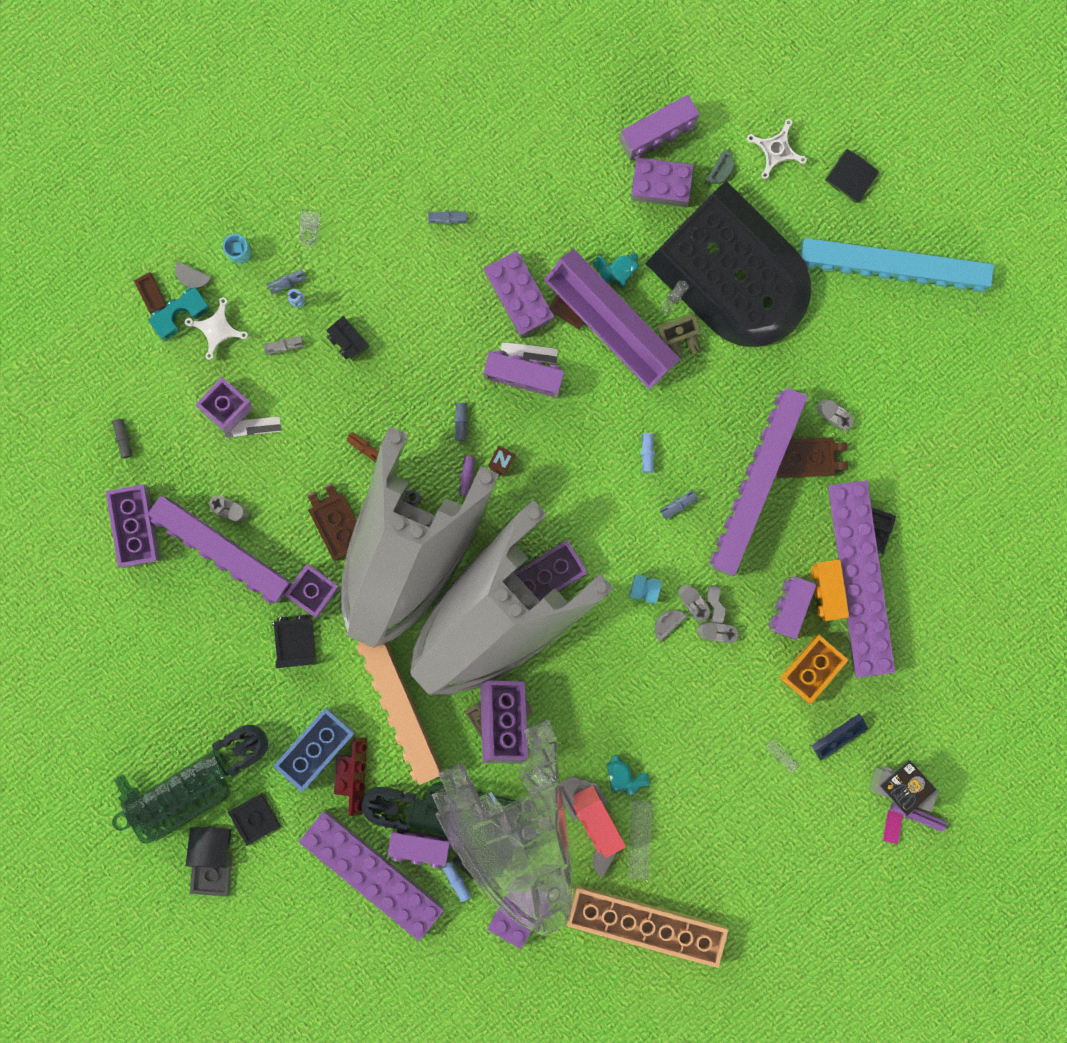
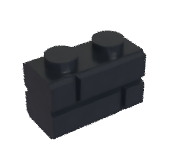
(348, 339)

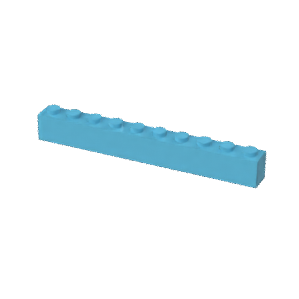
(896, 264)

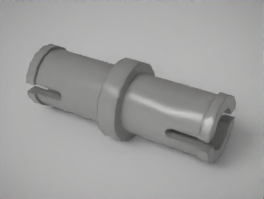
(283, 345)

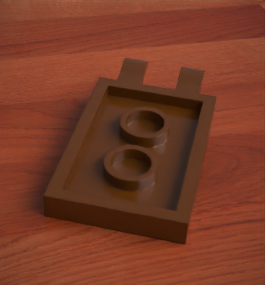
(811, 458)
(333, 520)

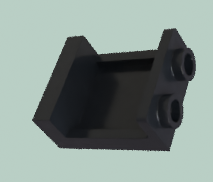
(294, 642)

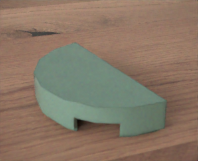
(722, 169)

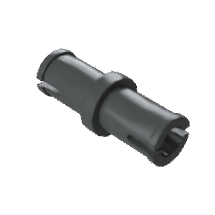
(122, 438)

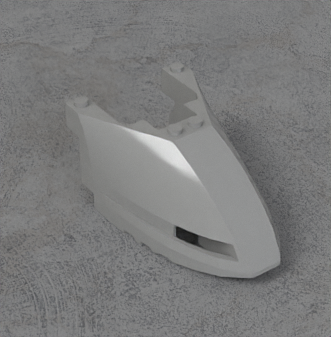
(403, 552)
(492, 618)

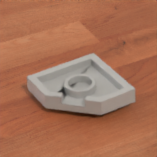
(573, 786)

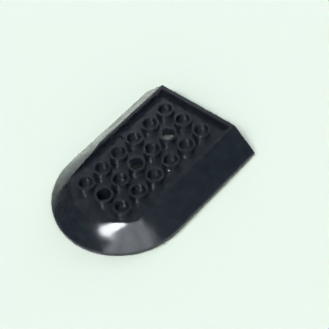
(745, 244)

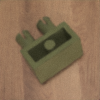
(680, 328)

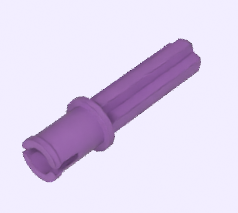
(922, 817)

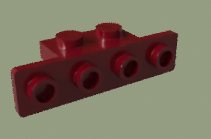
(351, 775)

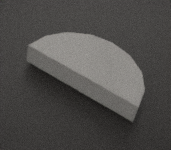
(190, 277)
(667, 622)
(601, 863)

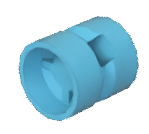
(237, 248)
(645, 588)

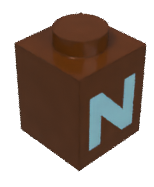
(501, 461)

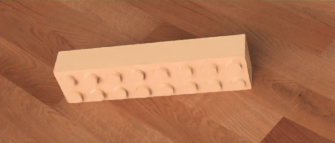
(401, 711)
(647, 926)

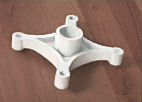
(776, 149)
(216, 329)

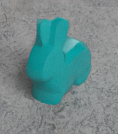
(620, 269)
(622, 778)

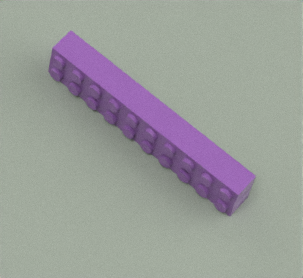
(759, 481)
(862, 578)

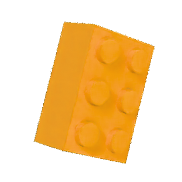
(829, 590)
(813, 669)

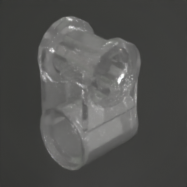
(309, 224)

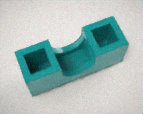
(164, 320)

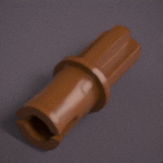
(363, 446)

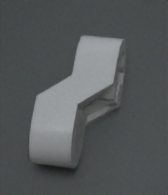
(841, 419)
(236, 513)
(713, 599)
(698, 610)
(709, 631)

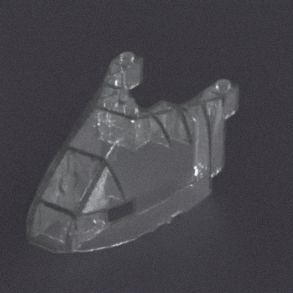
(516, 845)

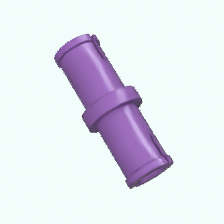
(467, 475)

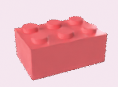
(597, 822)

